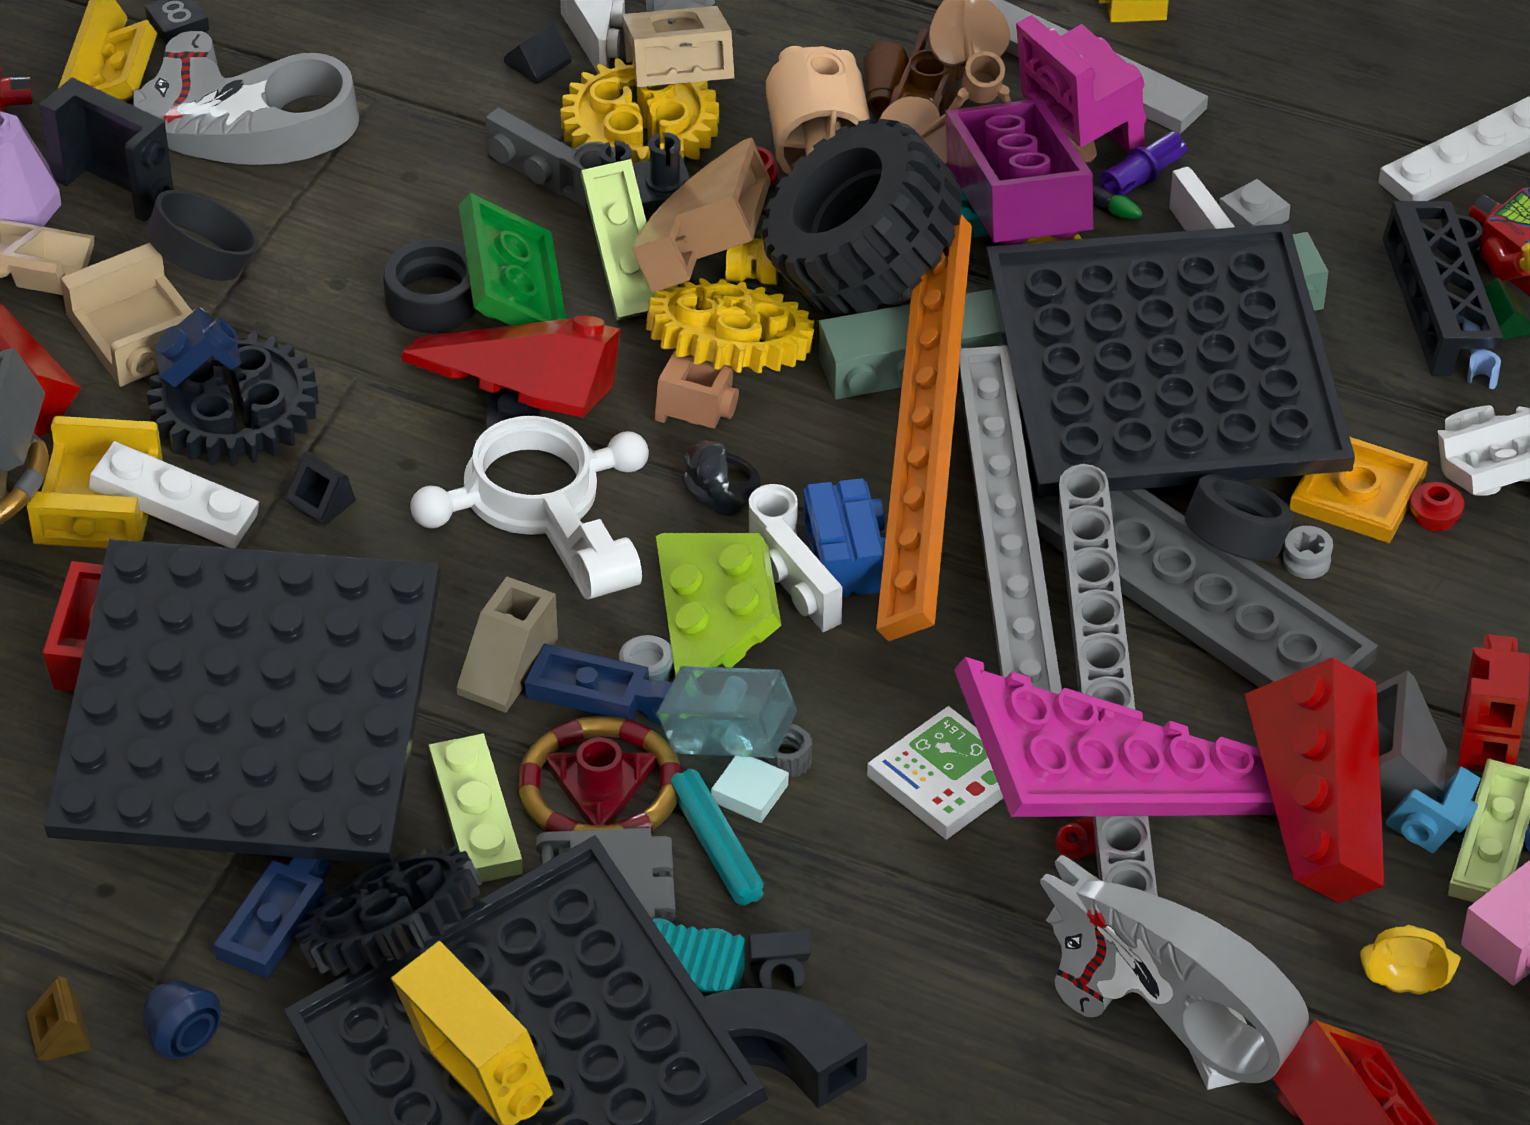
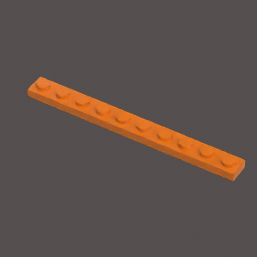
(924, 444)

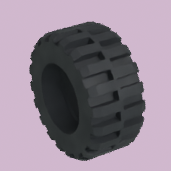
(862, 217)

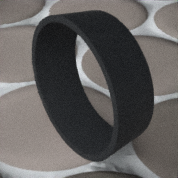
(209, 219)

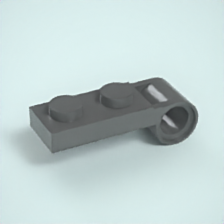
(540, 155)

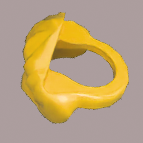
(1409, 960)

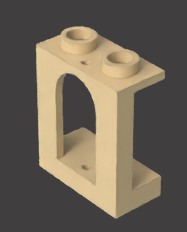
(681, 52)

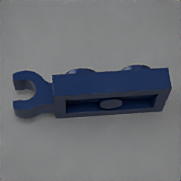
(594, 684)
(270, 915)

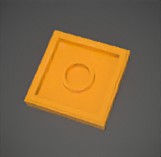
(1366, 499)

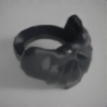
(708, 478)

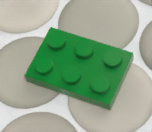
(510, 264)

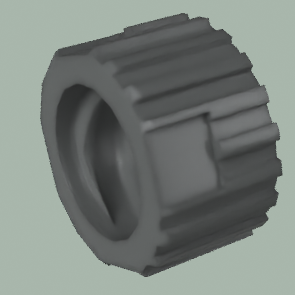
(797, 762)

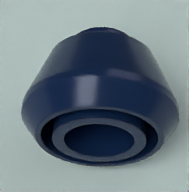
(180, 1019)

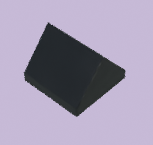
(540, 55)
(320, 489)

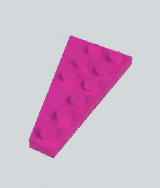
(1101, 758)

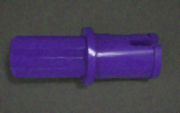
(1143, 164)

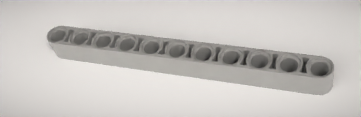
(1101, 651)

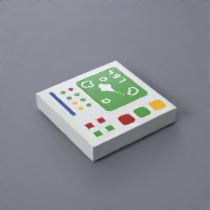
(939, 773)

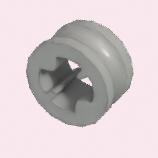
(1306, 563)

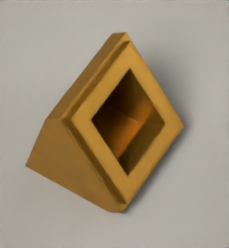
(58, 1023)

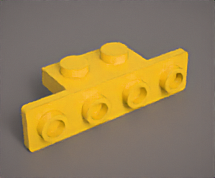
(108, 52)

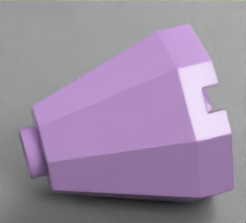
(26, 181)

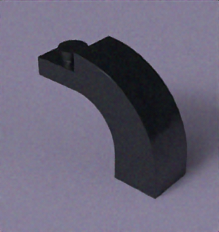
(794, 1038)

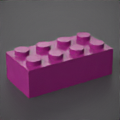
(1019, 171)

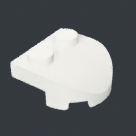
(1485, 449)

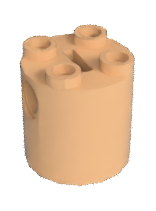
(810, 98)

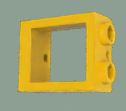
(473, 1036)

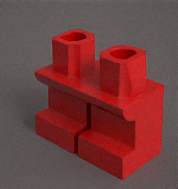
(1494, 703)

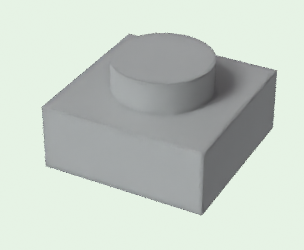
(1254, 206)

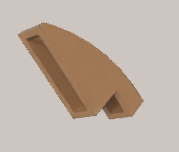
(704, 216)

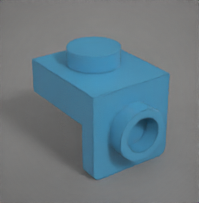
(1432, 821)

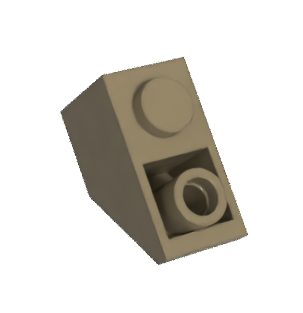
(507, 643)

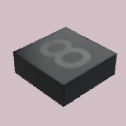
(175, 17)

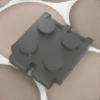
(641, 859)

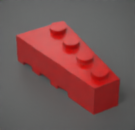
(1324, 775)

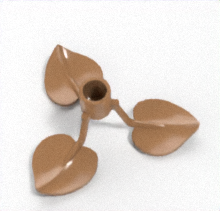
(969, 34)

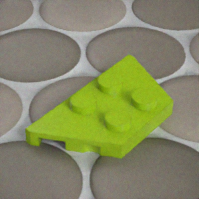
(716, 596)

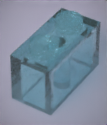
(727, 711)

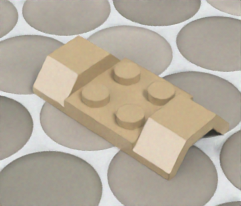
(41, 255)

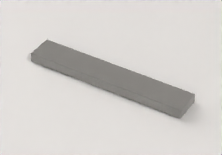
(1163, 98)

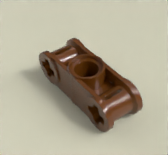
(927, 76)

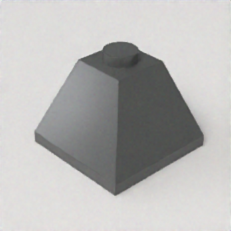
(1409, 743)

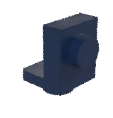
(194, 341)

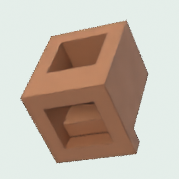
(695, 392)

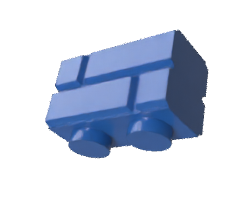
(845, 533)

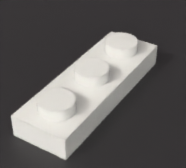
(175, 495)

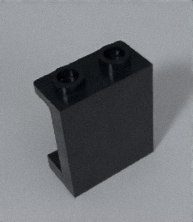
(109, 139)

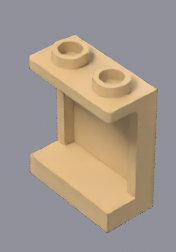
(124, 310)

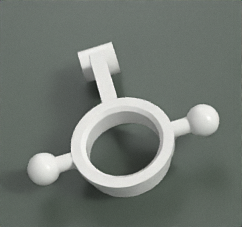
(585, 549)

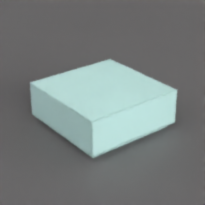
(750, 787)

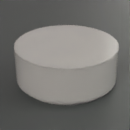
(652, 653)

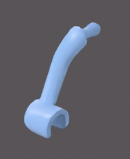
(1481, 360)

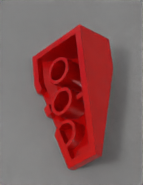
(550, 363)

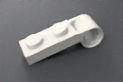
(793, 564)

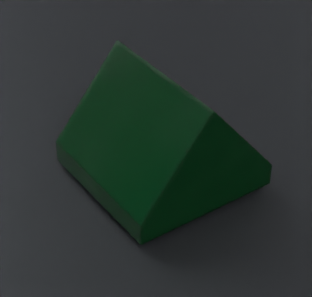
(1508, 310)

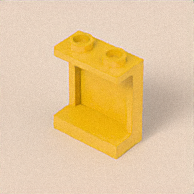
(66, 507)

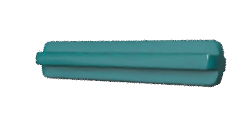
(717, 838)

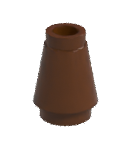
(883, 71)

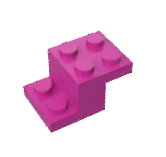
(1082, 83)

